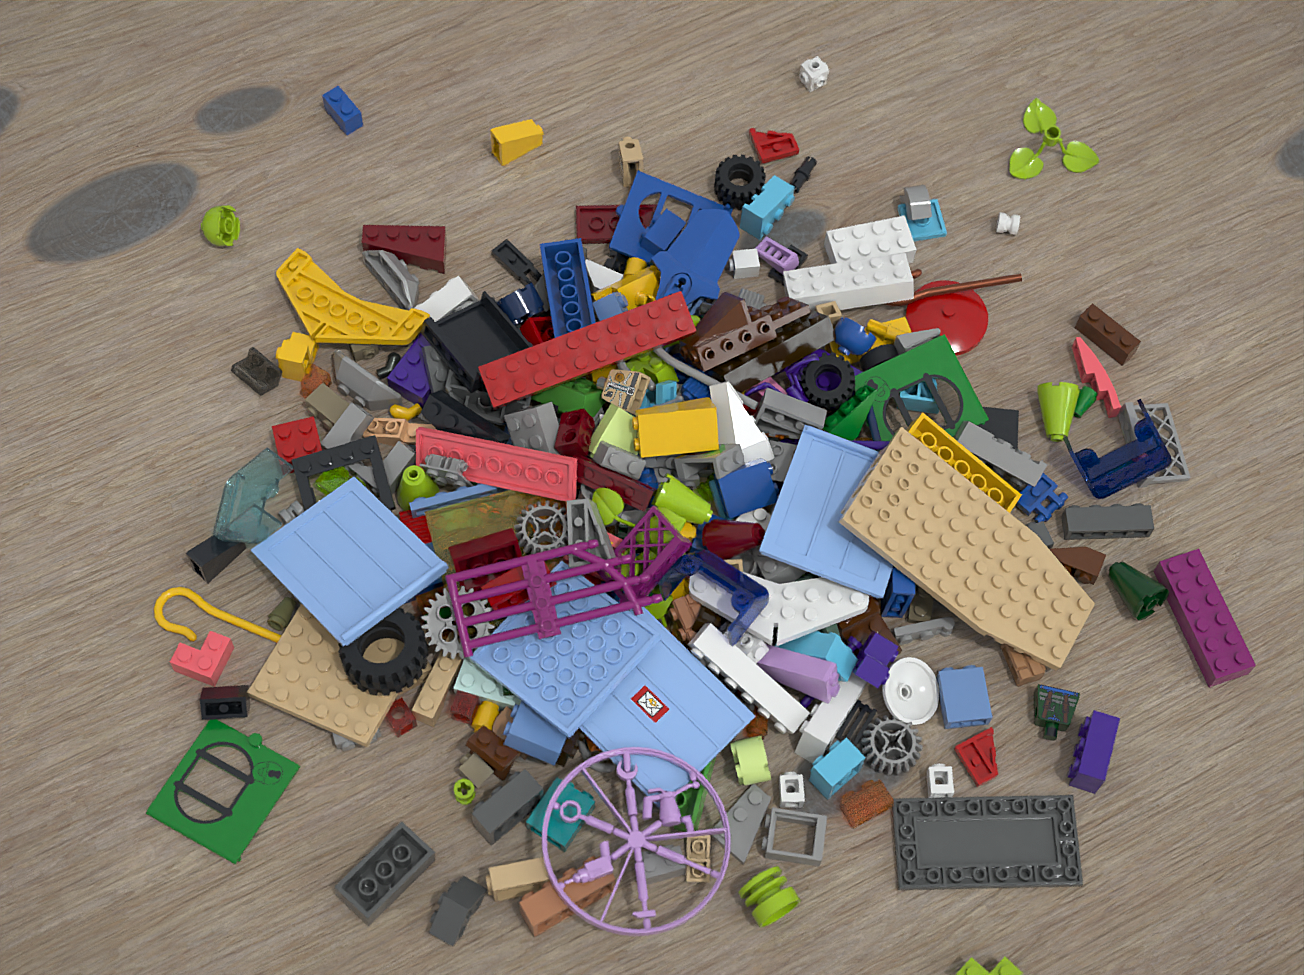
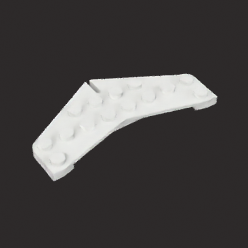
(792, 606)

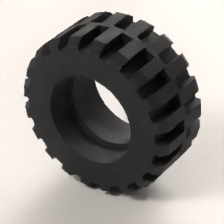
(392, 674)

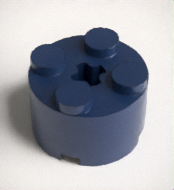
(521, 303)

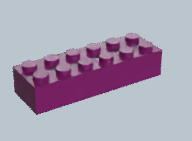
(1204, 618)

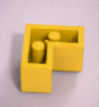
(296, 356)

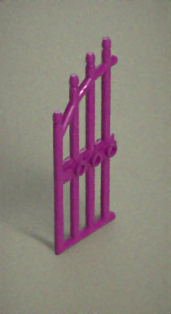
(540, 595)

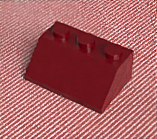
(483, 552)

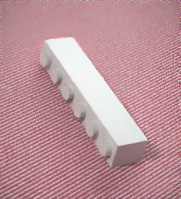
(749, 679)

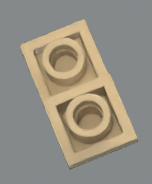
(698, 852)

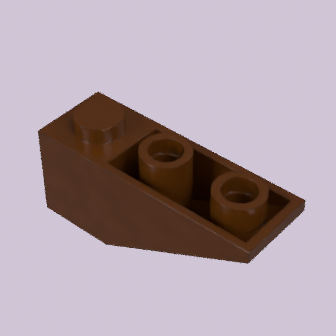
(1081, 562)

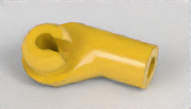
(401, 412)

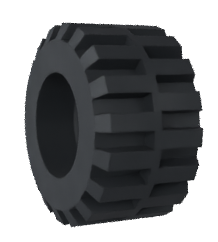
(738, 168)
(831, 398)

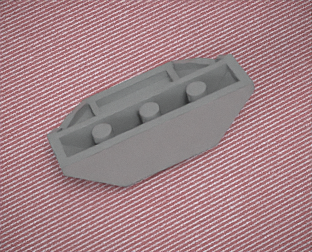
(393, 277)
(362, 385)

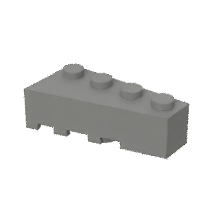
(1000, 455)

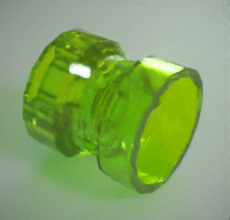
(704, 489)

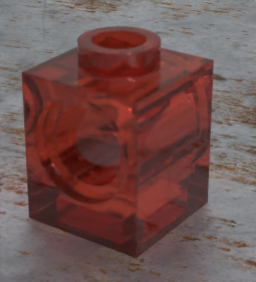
(464, 707)
(402, 725)

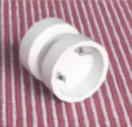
(1006, 223)

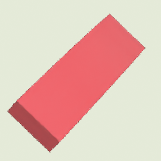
(1092, 371)

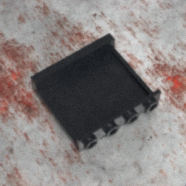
(474, 339)

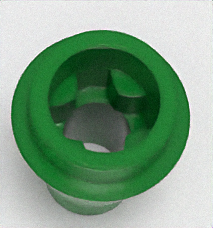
(1085, 400)

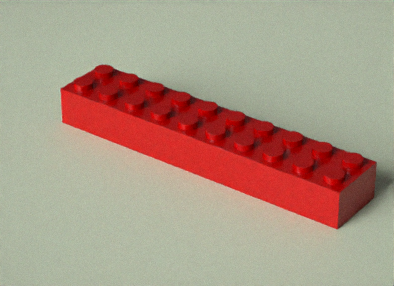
(587, 350)

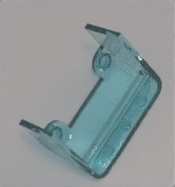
(244, 496)

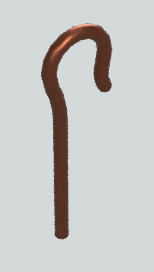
(956, 287)

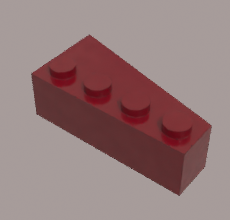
(413, 244)

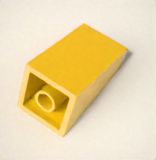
(676, 428)

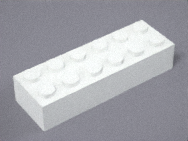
(852, 282)

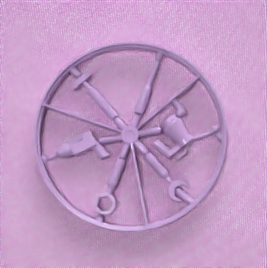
(635, 839)

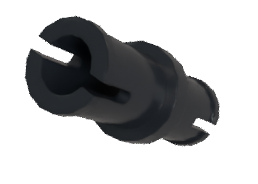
(803, 173)

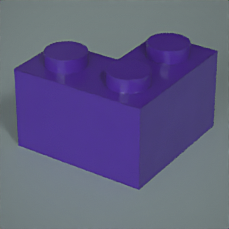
(874, 659)

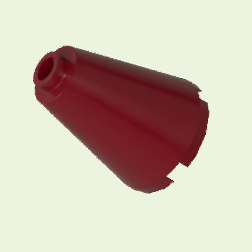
(731, 537)

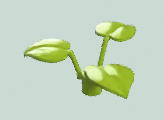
(1042, 119)
(611, 505)

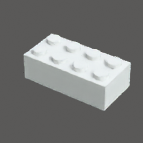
(870, 241)

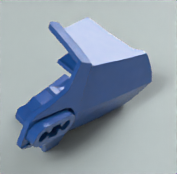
(697, 256)

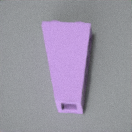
(802, 672)

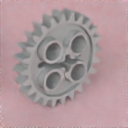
(437, 625)

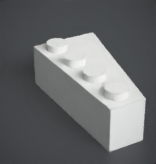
(828, 719)

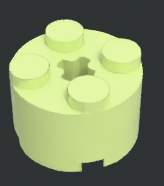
(751, 759)

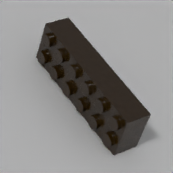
(792, 343)

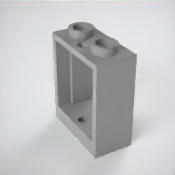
(818, 821)

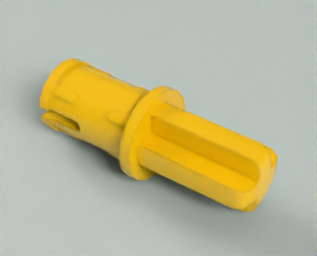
(884, 330)

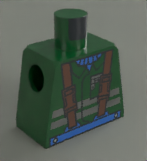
(1054, 709)

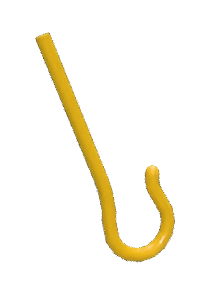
(200, 602)

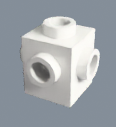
(813, 73)

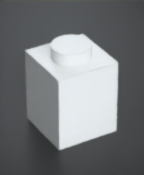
(744, 263)

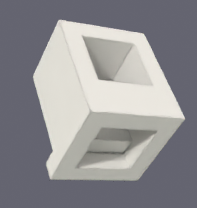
(752, 646)
(941, 773)
(793, 781)

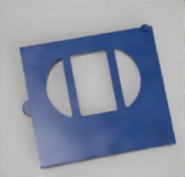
(629, 227)

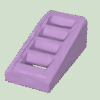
(789, 260)

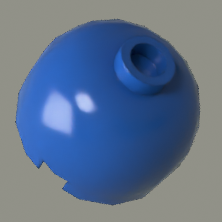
(852, 337)

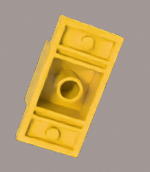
(637, 288)

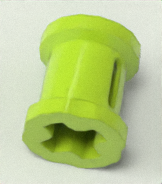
(464, 784)

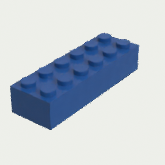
(567, 286)

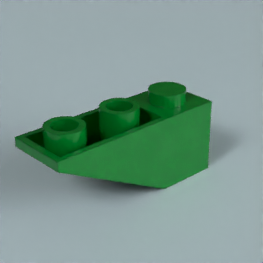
(851, 415)

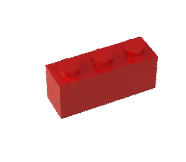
(512, 598)

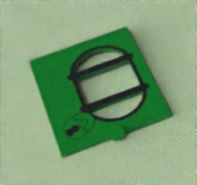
(918, 365)
(240, 822)

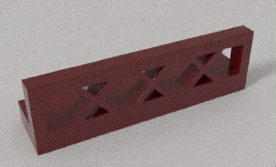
(630, 490)

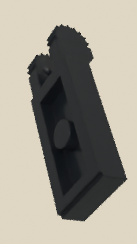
(515, 262)

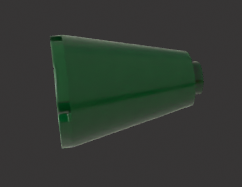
(1137, 590)

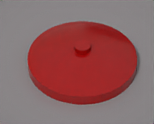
(957, 315)

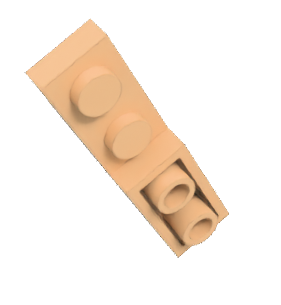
(392, 430)

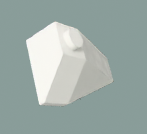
(736, 424)

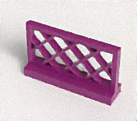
(661, 564)

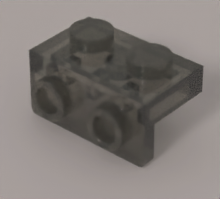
(257, 372)

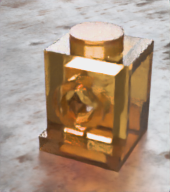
(313, 380)

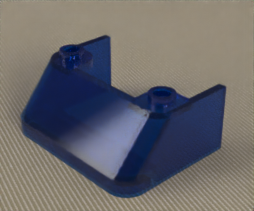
(1126, 464)
(747, 597)

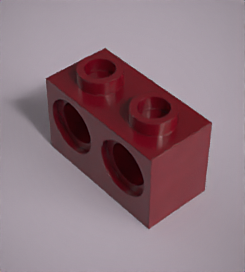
(574, 433)

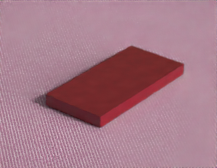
(598, 222)

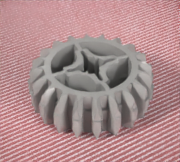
(550, 523)
(880, 759)

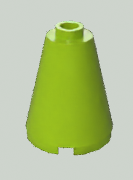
(1057, 408)
(413, 485)
(682, 501)

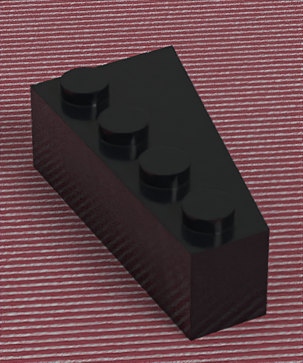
(453, 417)

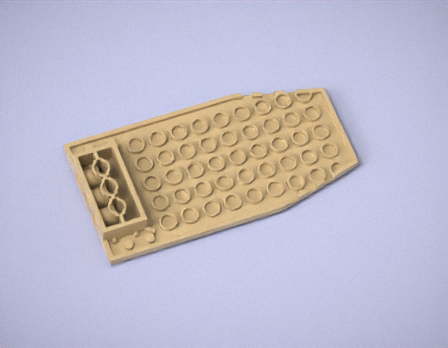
(966, 551)

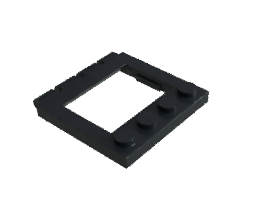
(339, 456)

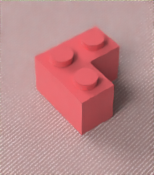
(203, 664)

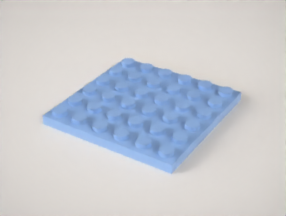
(572, 671)

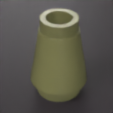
(281, 615)

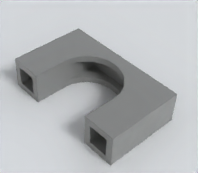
(350, 428)

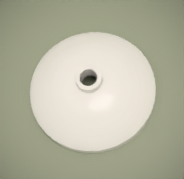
(918, 688)

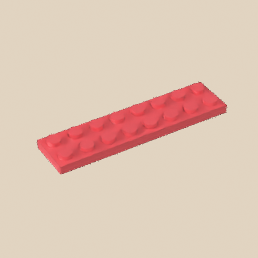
(503, 464)

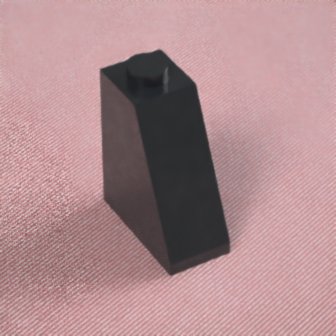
(213, 557)

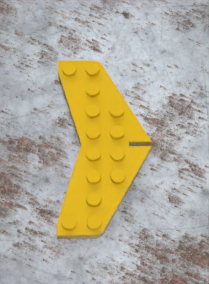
(339, 317)

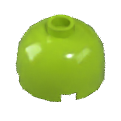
(221, 225)

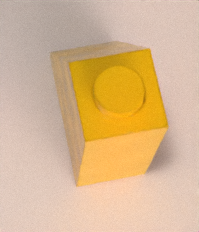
(515, 140)

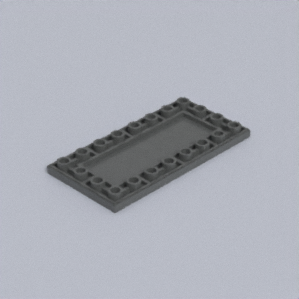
(986, 842)

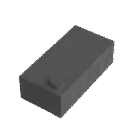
(385, 873)

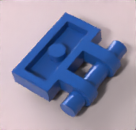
(1034, 496)

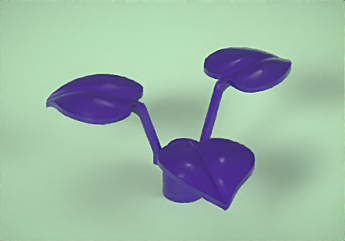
(795, 390)

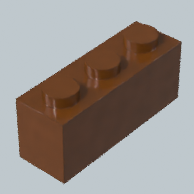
(1107, 334)

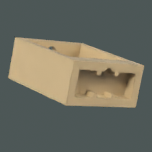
(516, 879)

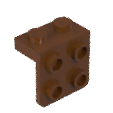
(492, 751)

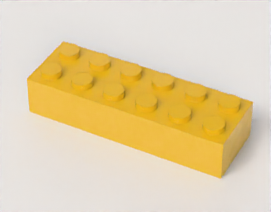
(963, 461)

